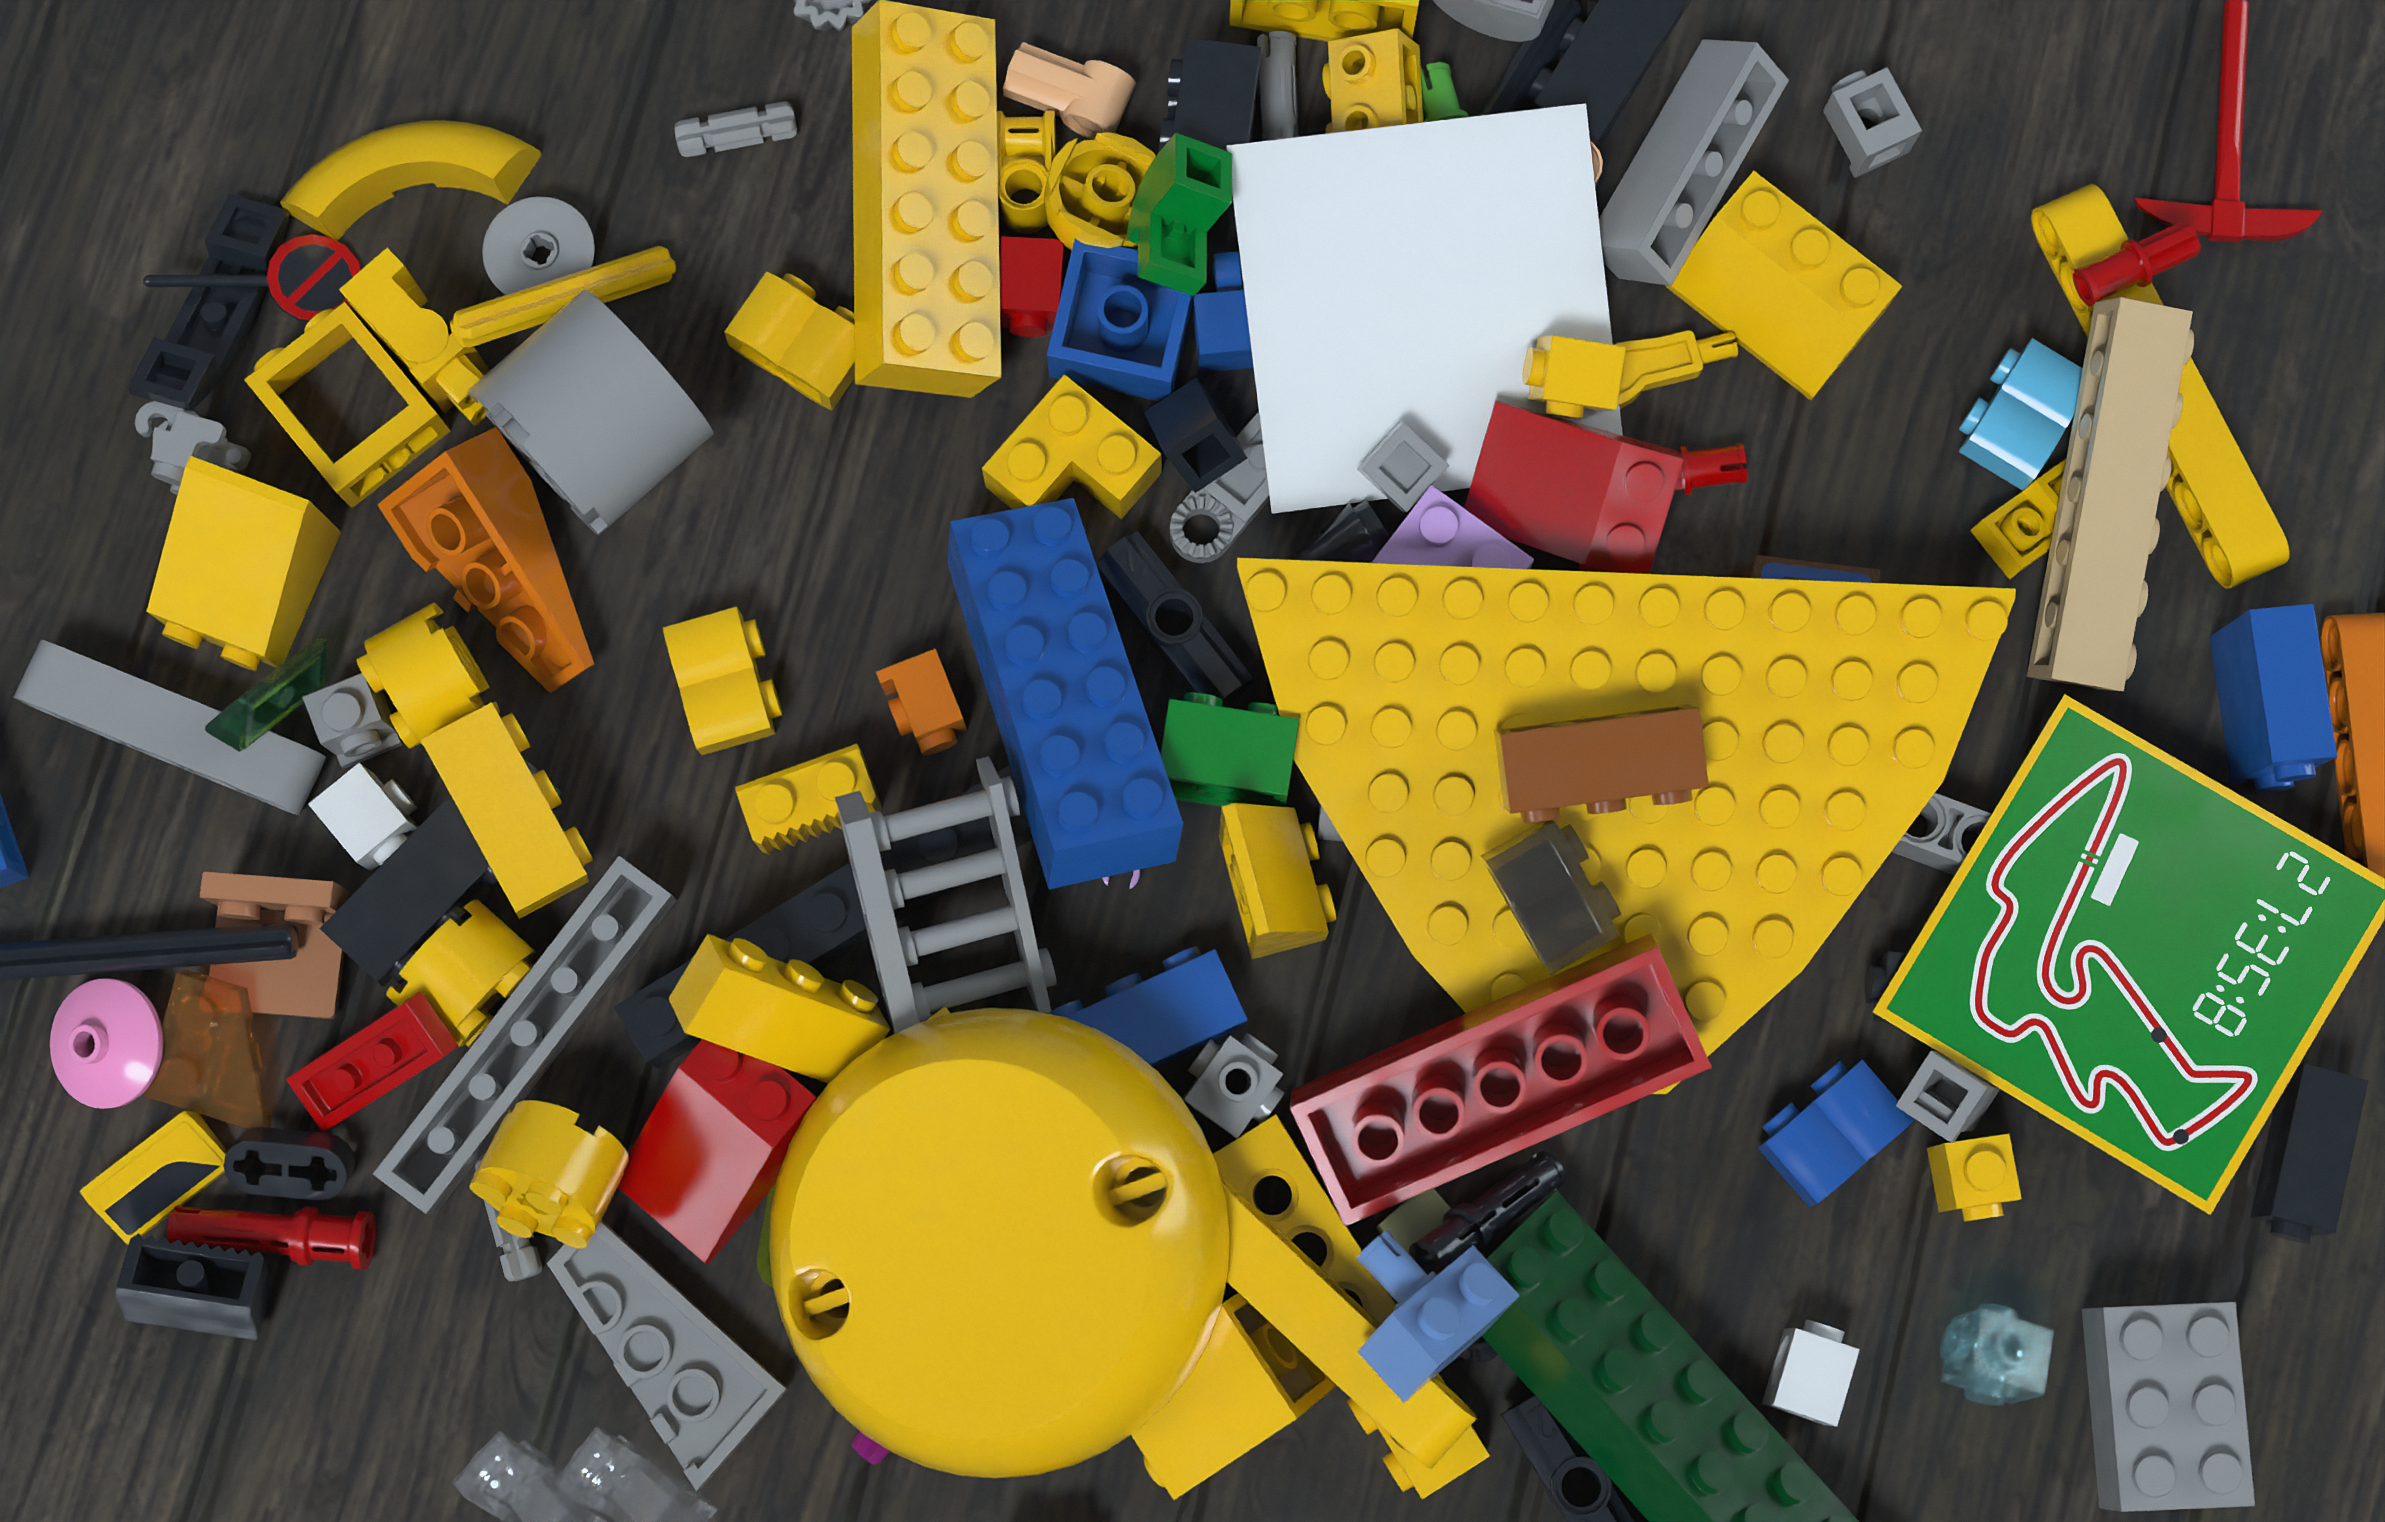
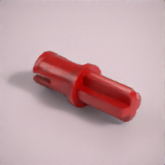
(2136, 263)
(1705, 467)

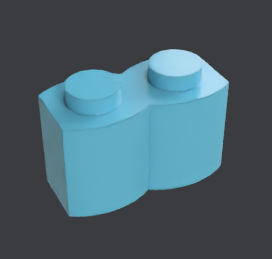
(2025, 414)

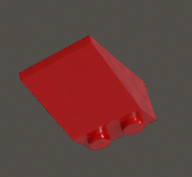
(1573, 489)
(714, 1145)

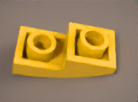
(2024, 525)

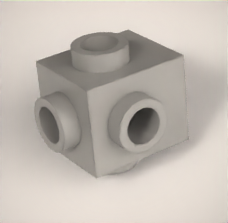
(1211, 1095)

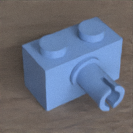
(1433, 1315)

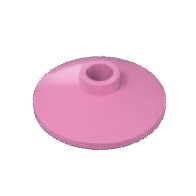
(125, 1038)

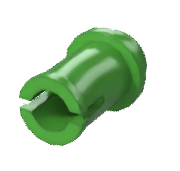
(1439, 94)

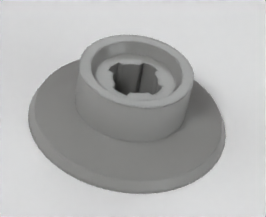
(531, 224)

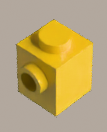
(1573, 375)
(1974, 1176)

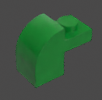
(1175, 208)

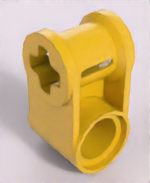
(1024, 161)

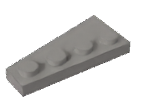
(676, 1360)

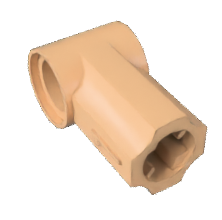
(1084, 96)

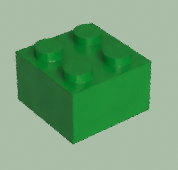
(1228, 753)

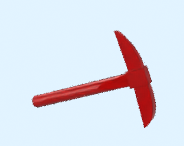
(2226, 215)

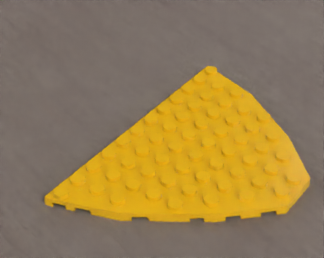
(1817, 720)

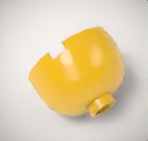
(1094, 189)

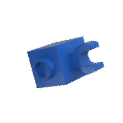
(1222, 320)

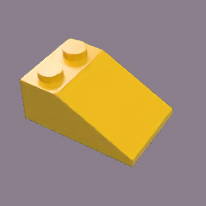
(1273, 877)

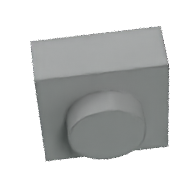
(1403, 467)

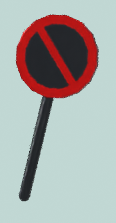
(300, 276)

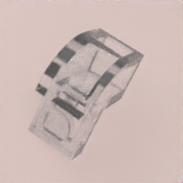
(630, 1483)
(519, 1485)

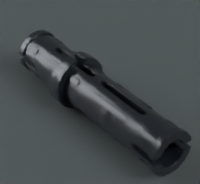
(1531, 1182)

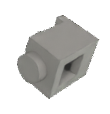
(1883, 104)
(352, 720)
(1947, 1096)

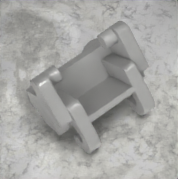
(186, 436)

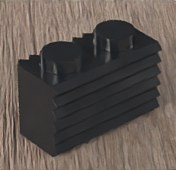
(194, 1287)

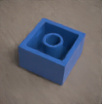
(1117, 326)

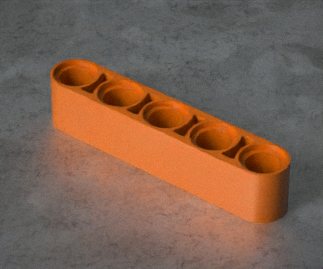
(2356, 695)

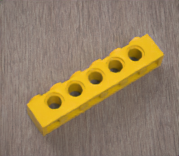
(1272, 1152)

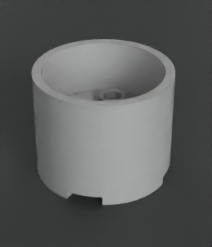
(592, 411)

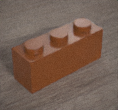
(1601, 762)

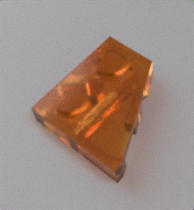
(210, 1053)

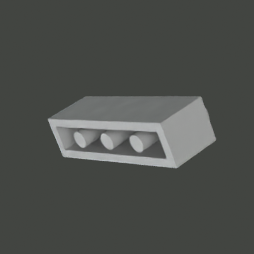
(1688, 160)

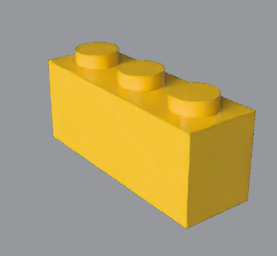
(508, 808)
(776, 1009)

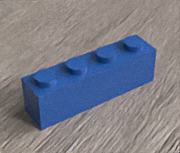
(1167, 1012)

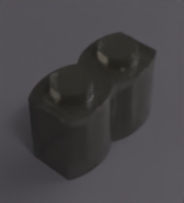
(1551, 894)

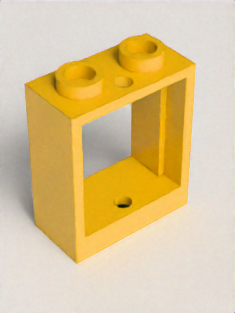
(383, 451)

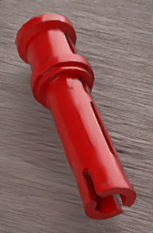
(303, 1236)

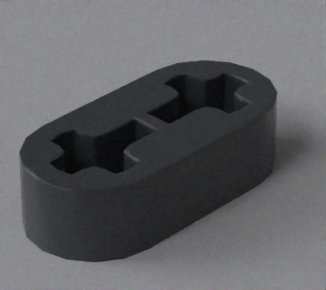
(290, 1164)

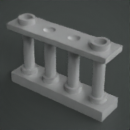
(885, 891)

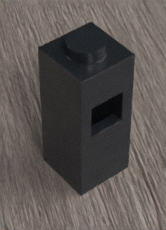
(2309, 1153)

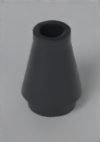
(1349, 537)

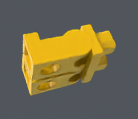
(419, 337)

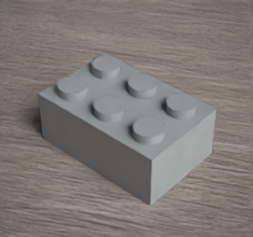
(2168, 1407)

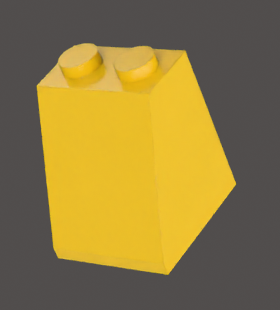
(239, 565)
(1233, 1400)

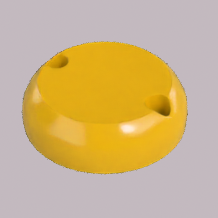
(997, 1243)

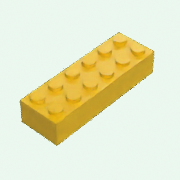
(925, 200)

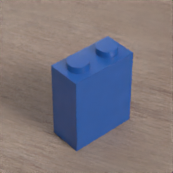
(2273, 697)

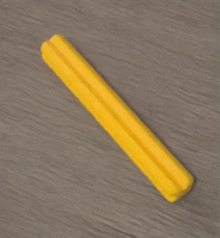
(540, 302)

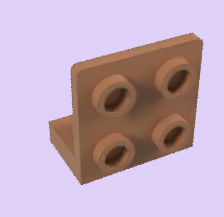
(288, 987)

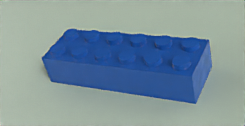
(1063, 694)

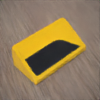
(157, 1176)

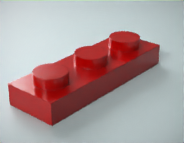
(372, 1062)

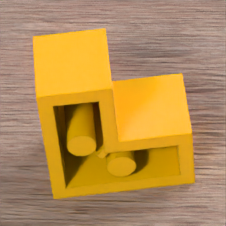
(1071, 441)

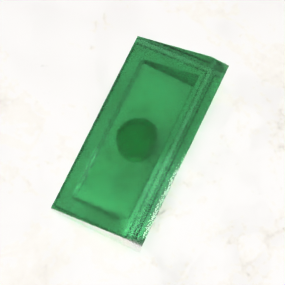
(271, 698)

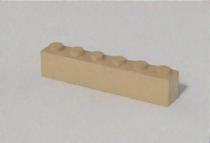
(2111, 494)

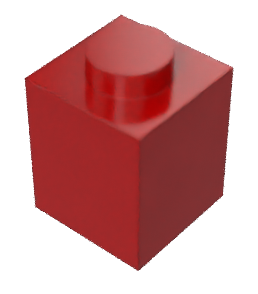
(1030, 284)

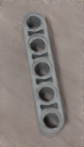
(165, 727)

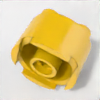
(424, 674)
(466, 971)
(549, 1173)

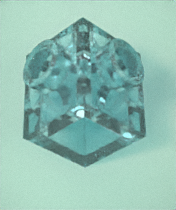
(1996, 1355)

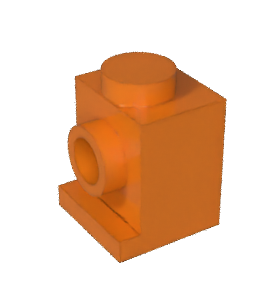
(924, 702)

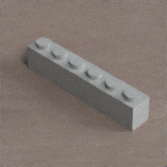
(525, 1036)

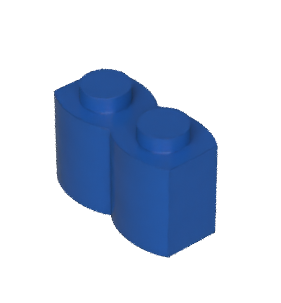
(1833, 1132)

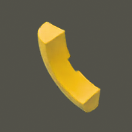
(403, 156)

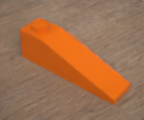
(486, 534)

